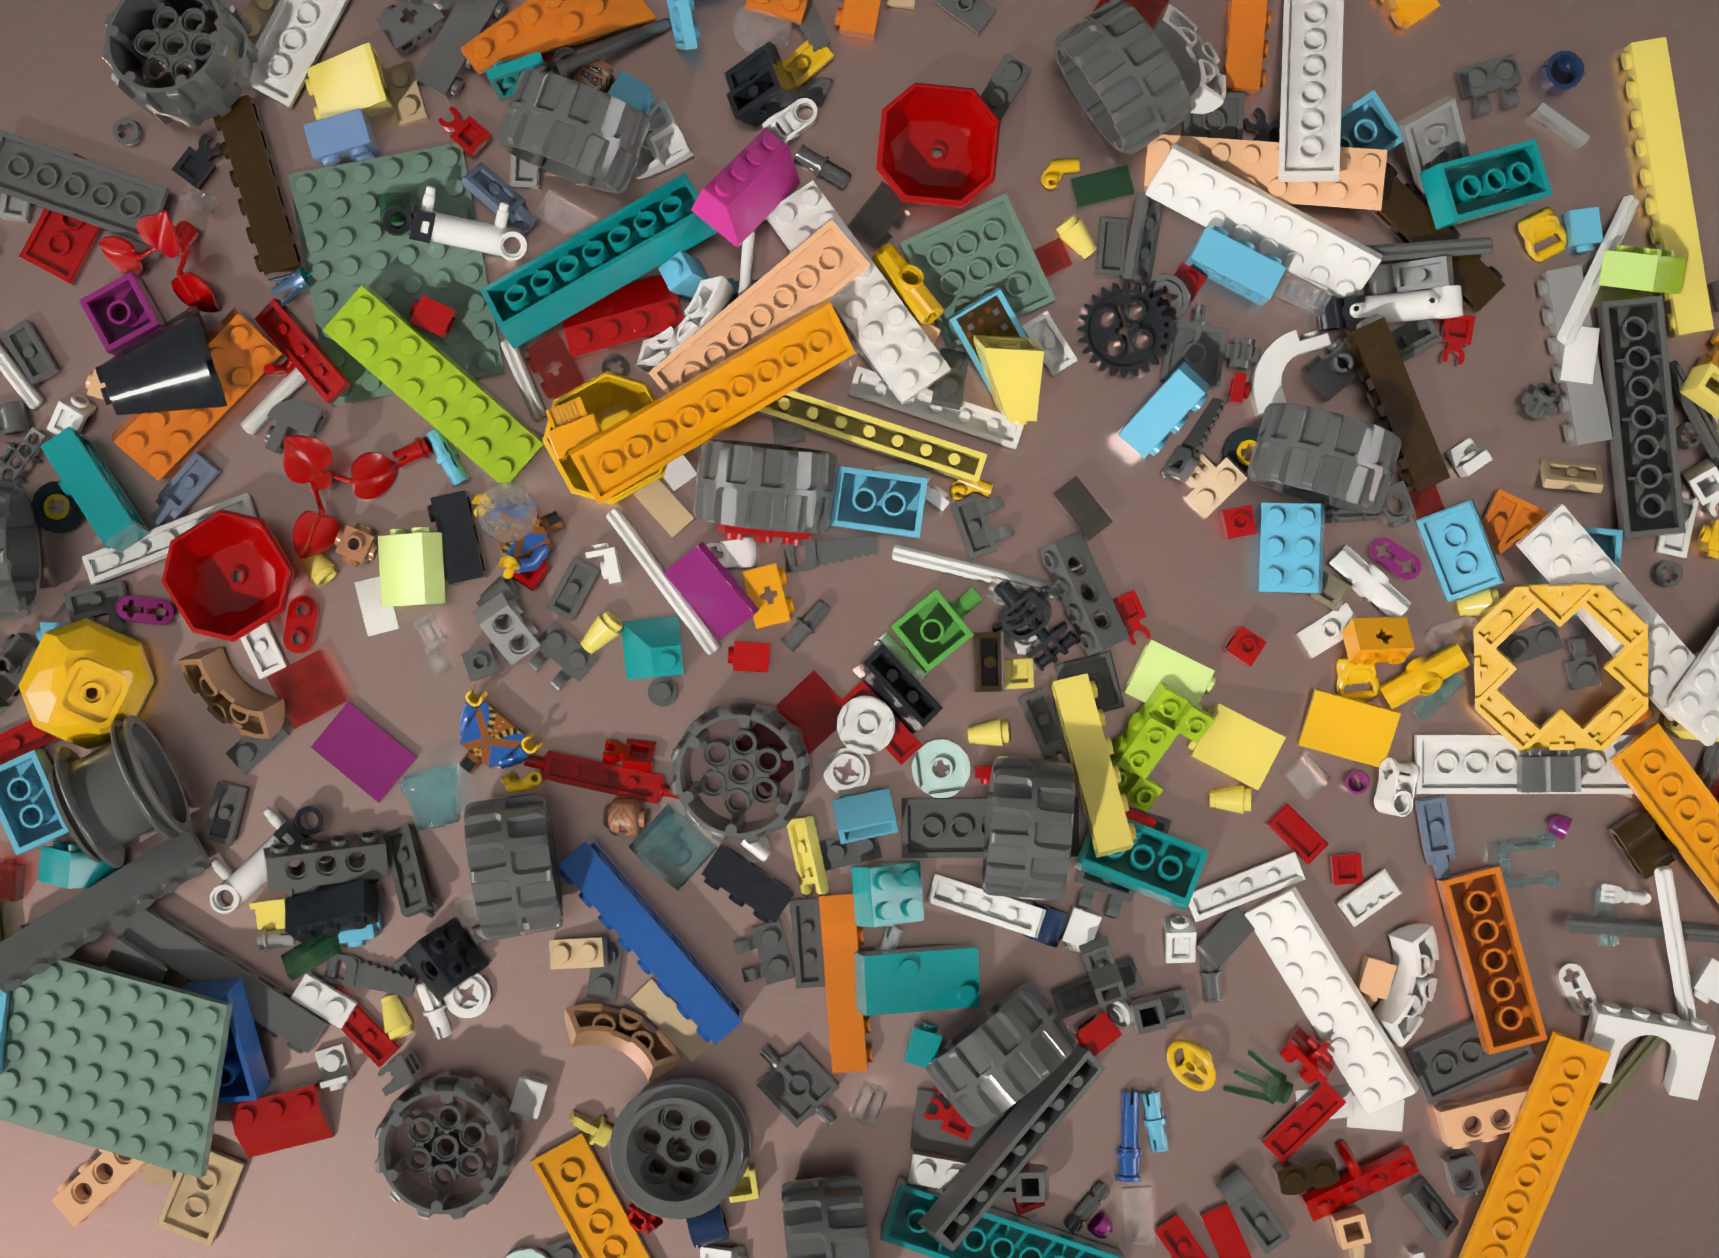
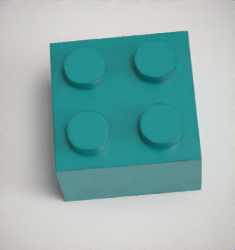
(887, 893)

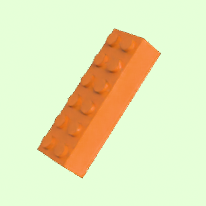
(163, 438)
(1491, 959)

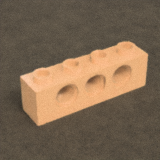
(1453, 1116)
(78, 1205)

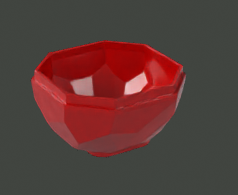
(944, 119)
(202, 571)

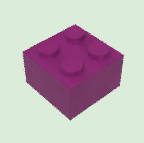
(122, 313)

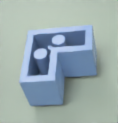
(341, 136)

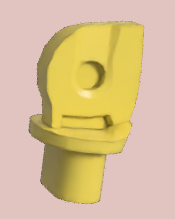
(597, 1130)

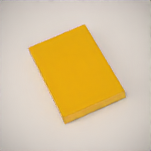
(1348, 728)

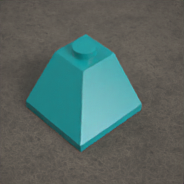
(653, 647)

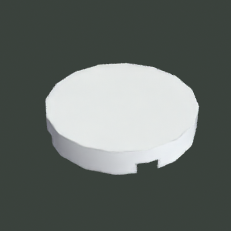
(859, 719)

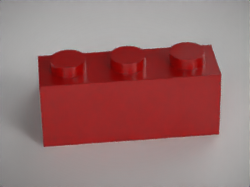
(282, 1119)

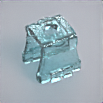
(432, 796)
(1544, 840)

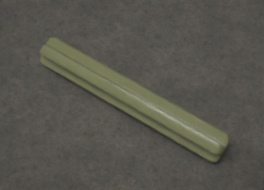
(1625, 1073)

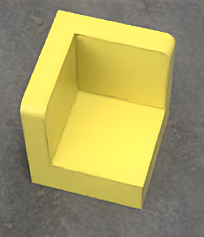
(270, 913)
(748, 1186)

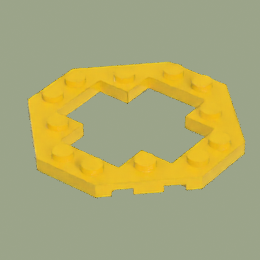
(1559, 604)

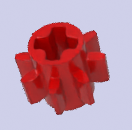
(642, 1220)

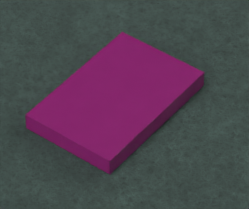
(711, 590)
(364, 752)

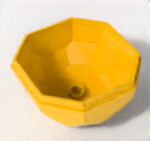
(611, 400)
(69, 664)

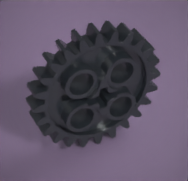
(1151, 322)

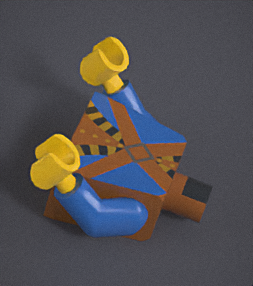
(531, 550)
(491, 736)

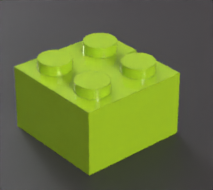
(1642, 269)

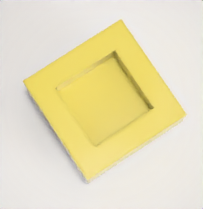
(1018, 673)

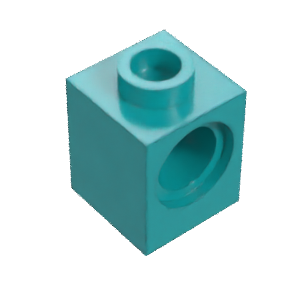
(922, 1044)

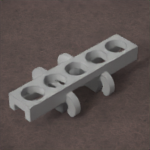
(8, 467)

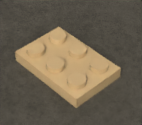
(199, 1204)

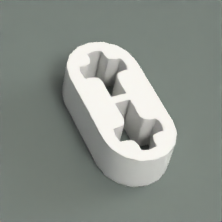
(1569, 991)

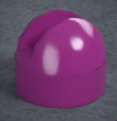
(1351, 783)
(1559, 825)
(1100, 1225)

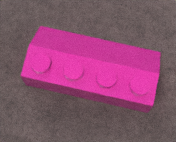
(748, 188)

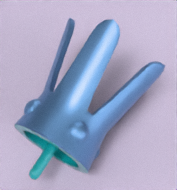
(295, 279)

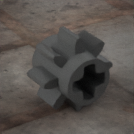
(1242, 353)
(1540, 400)

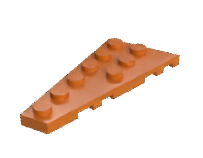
(550, 26)

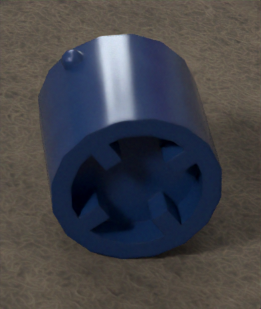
(1561, 72)
(1052, 925)
(708, 1227)

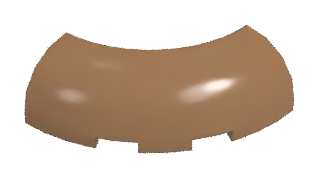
(230, 697)
(624, 1032)

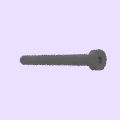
(561, 67)

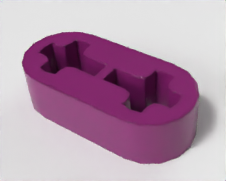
(1398, 553)
(144, 602)

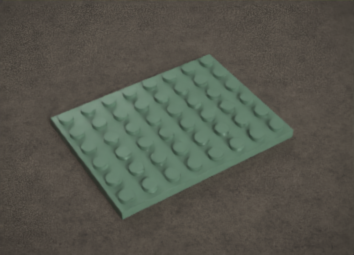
(350, 248)
(116, 1064)

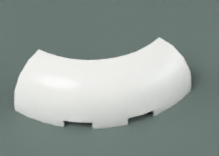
(1194, 60)
(708, 301)
(1413, 983)

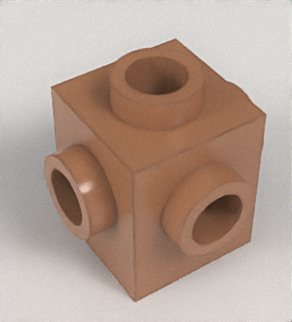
(367, 544)

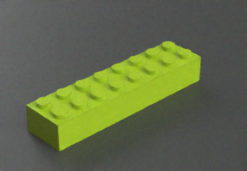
(434, 385)

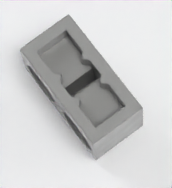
(503, 630)

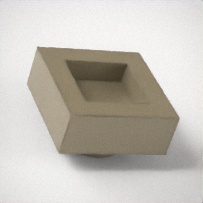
(1334, 591)

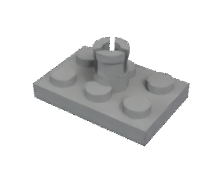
(1433, 137)

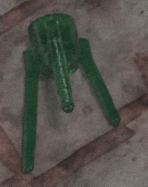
(1276, 1088)

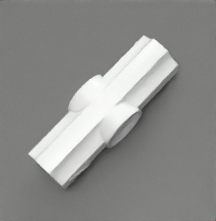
(1369, 582)

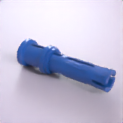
(1129, 1150)

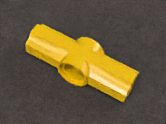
(907, 284)
(1424, 675)

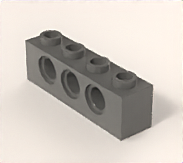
(1083, 579)
(340, 869)

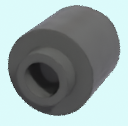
(507, 587)

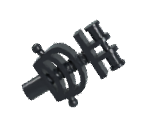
(1017, 607)

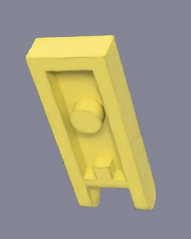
(807, 855)

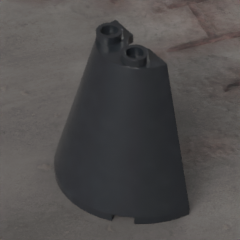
(164, 370)

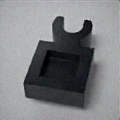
(1265, 131)
(195, 165)

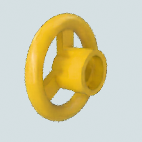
(1196, 1061)

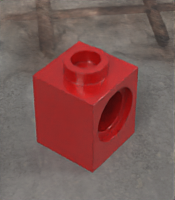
(432, 316)
(1237, 522)
(1244, 646)
(750, 656)
(1097, 1032)

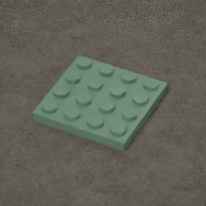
(975, 256)

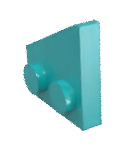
(506, 73)

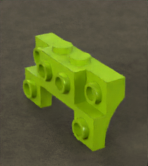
(1148, 738)

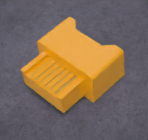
(570, 427)

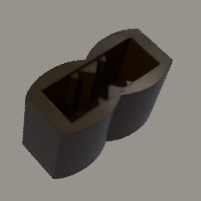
(1642, 843)
(1313, 1170)

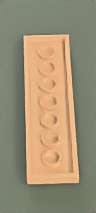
(1258, 164)
(794, 286)

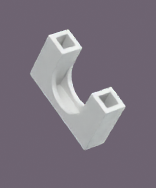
(1689, 1041)

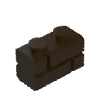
(988, 661)

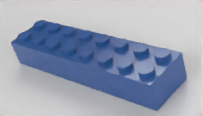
(652, 941)

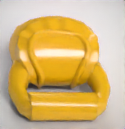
(1538, 227)
(1354, 674)

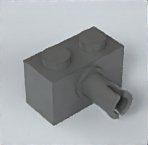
(1333, 371)
(14, 661)

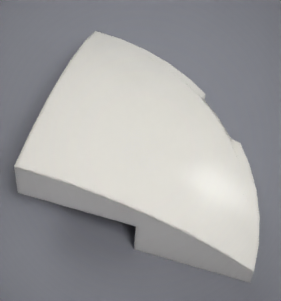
(663, 145)

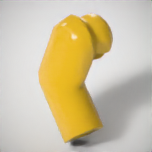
(1056, 169)
(962, 489)
(526, 782)

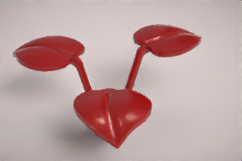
(162, 236)
(307, 462)

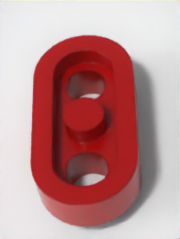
(304, 625)

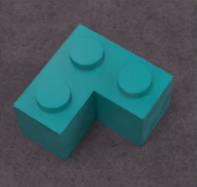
(70, 867)

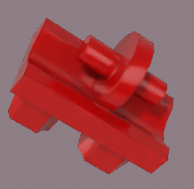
(1311, 1053)

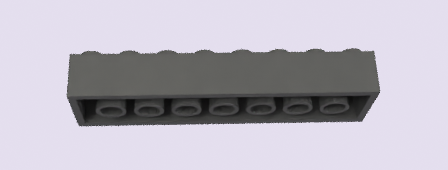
(1641, 417)

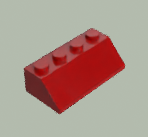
(623, 318)

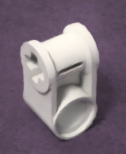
(790, 123)
(736, 553)
(1394, 789)

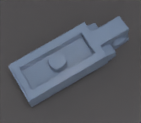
(493, 190)
(184, 488)
(1436, 833)

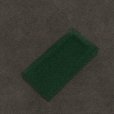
(1102, 186)
(309, 955)

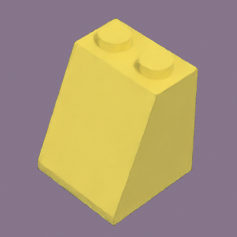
(350, 83)
(1013, 374)
(1237, 746)

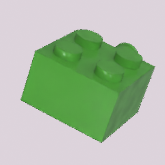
(936, 627)

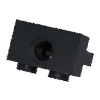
(760, 86)
(446, 959)

